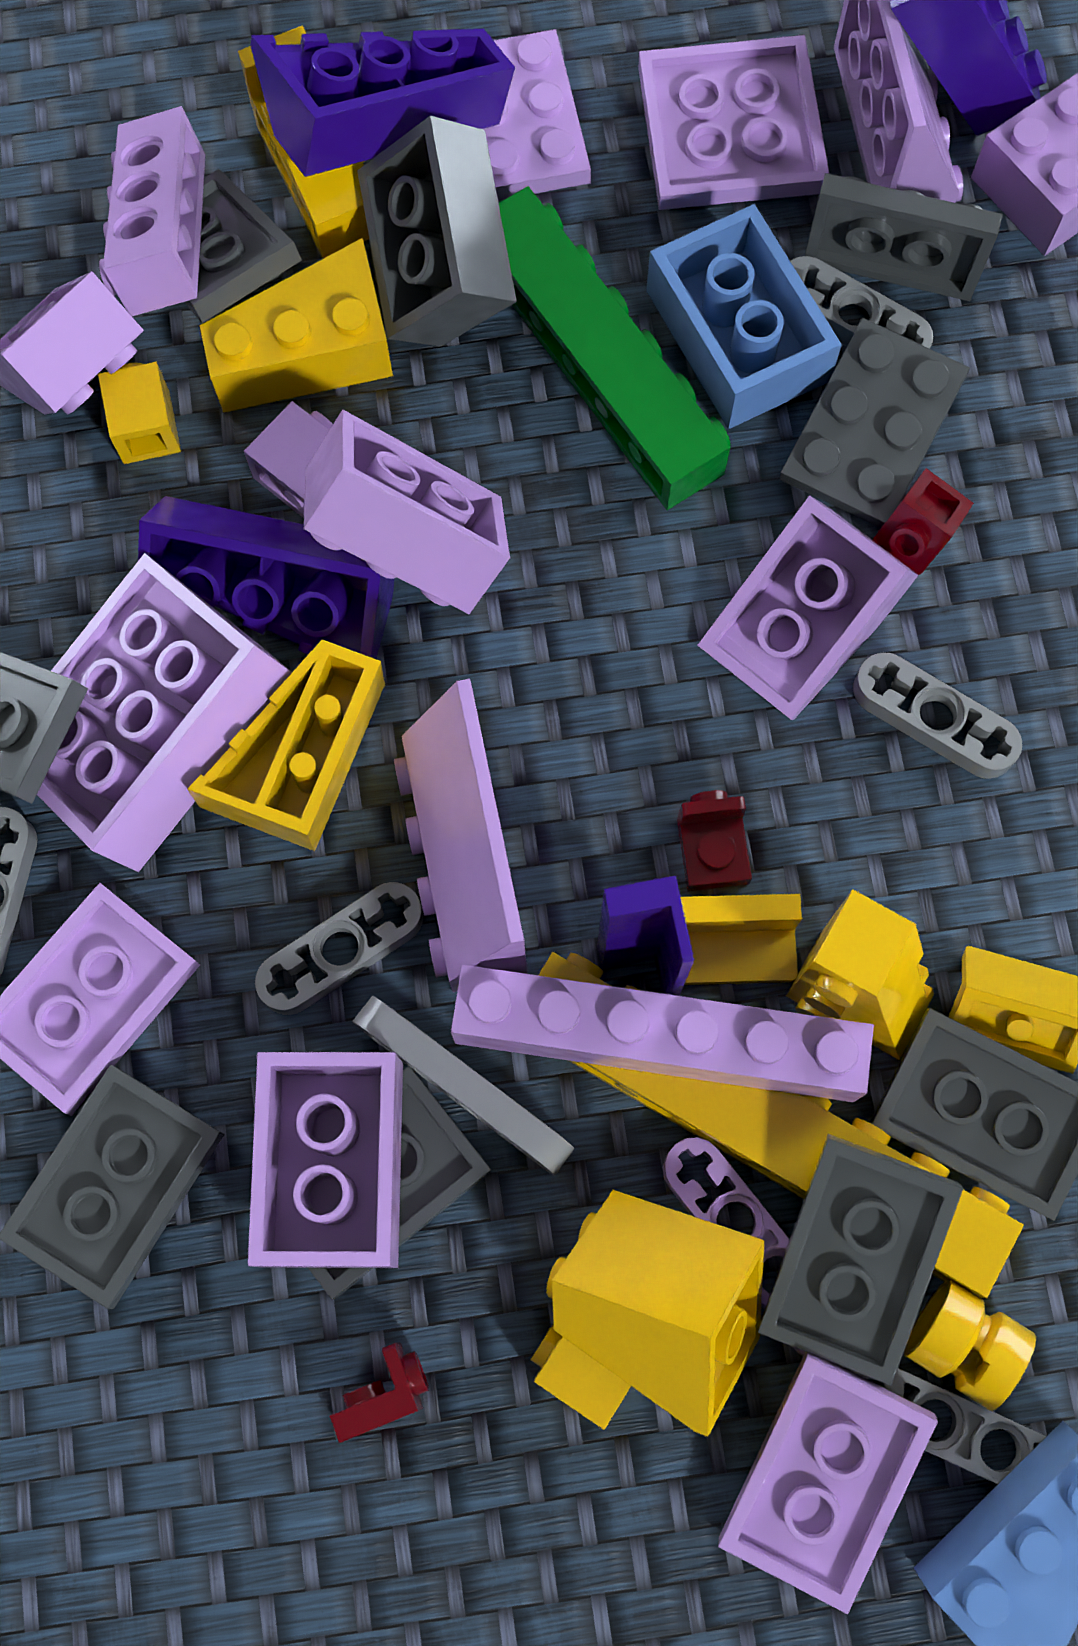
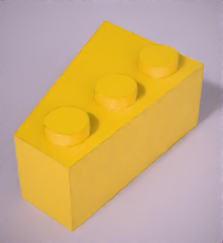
(327, 200)
(300, 335)
(298, 750)
(866, 973)

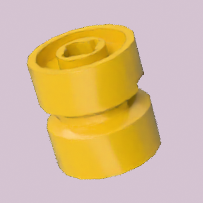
(976, 1348)

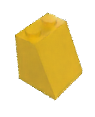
(662, 1303)

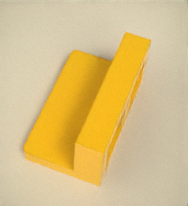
(742, 938)
(1020, 1007)

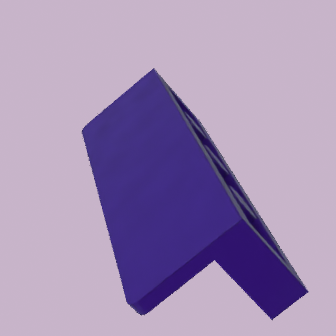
(647, 924)

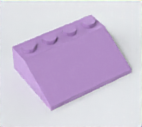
(893, 104)
(159, 709)
(461, 840)

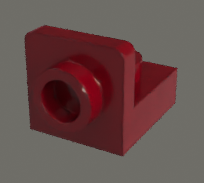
(923, 522)
(714, 841)
(373, 1407)

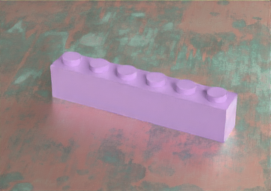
(662, 1034)

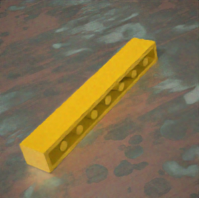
(784, 1139)

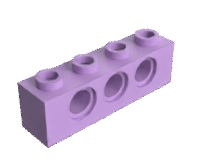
(154, 213)

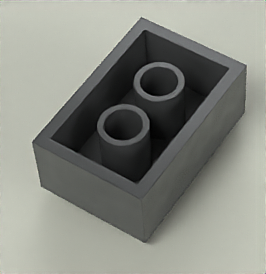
(436, 233)

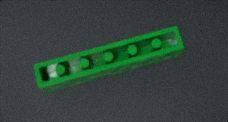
(608, 357)

